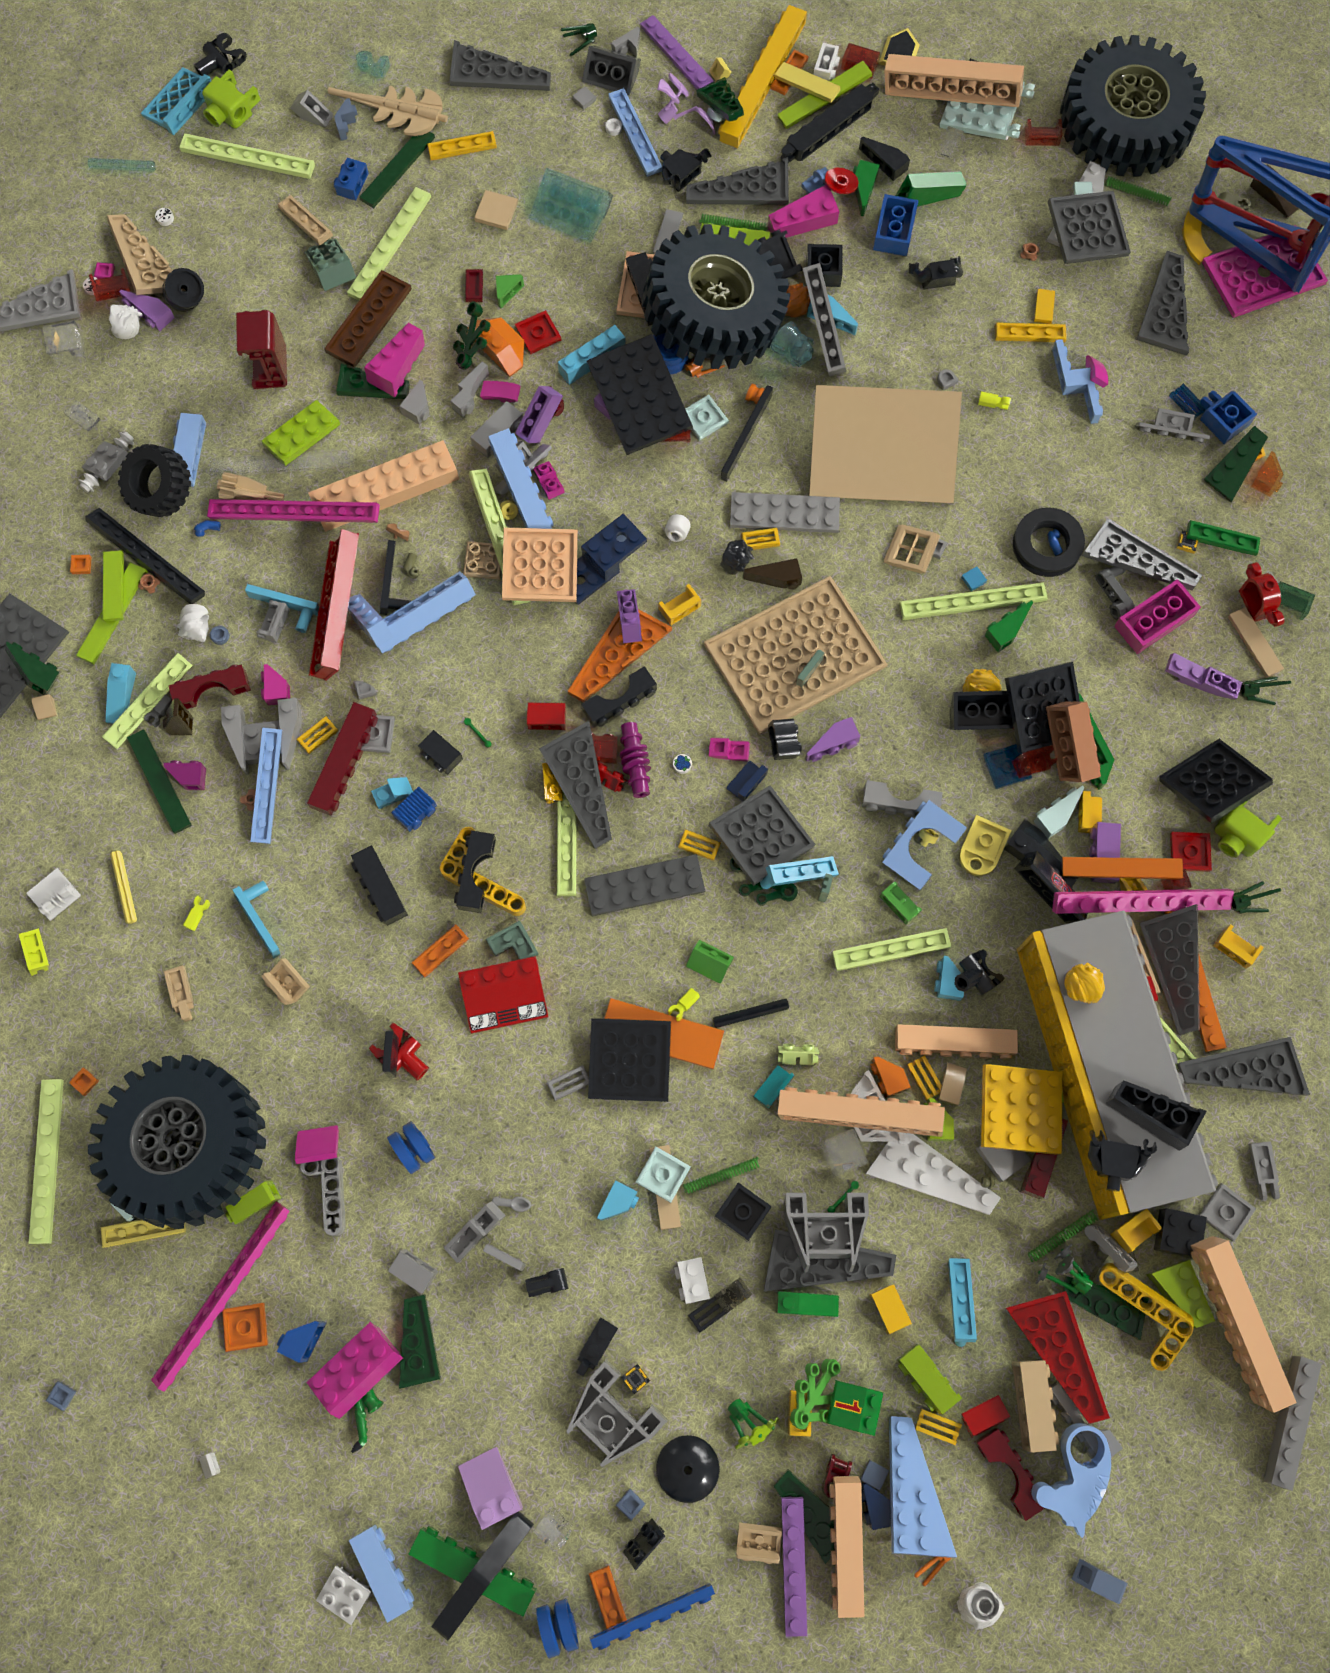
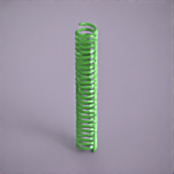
(1136, 189)
(733, 224)
(708, 1178)
(1070, 1236)

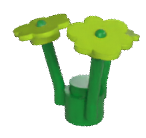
(740, 1412)

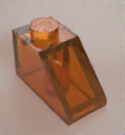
(1269, 476)

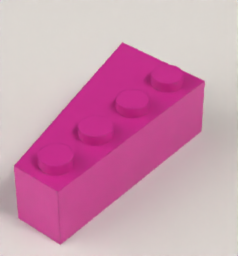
(806, 214)
(395, 359)

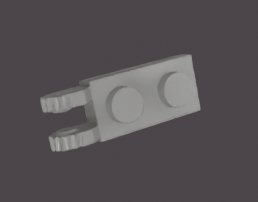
(1264, 1169)
(1110, 1247)

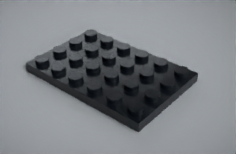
(639, 394)

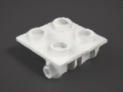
(53, 894)
(344, 1595)

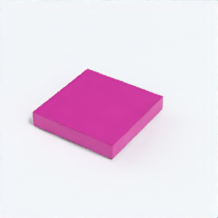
(317, 1144)

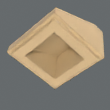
(44, 706)

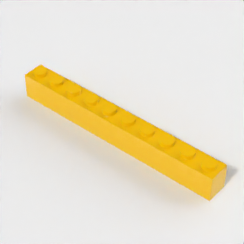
(763, 74)

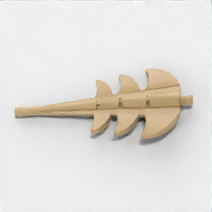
(423, 114)

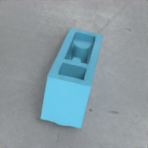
(842, 318)
(119, 690)

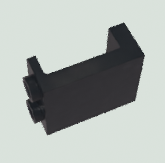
(781, 250)

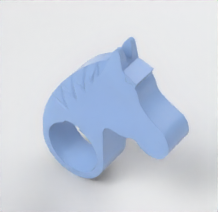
(1086, 1483)

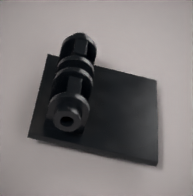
(644, 1543)

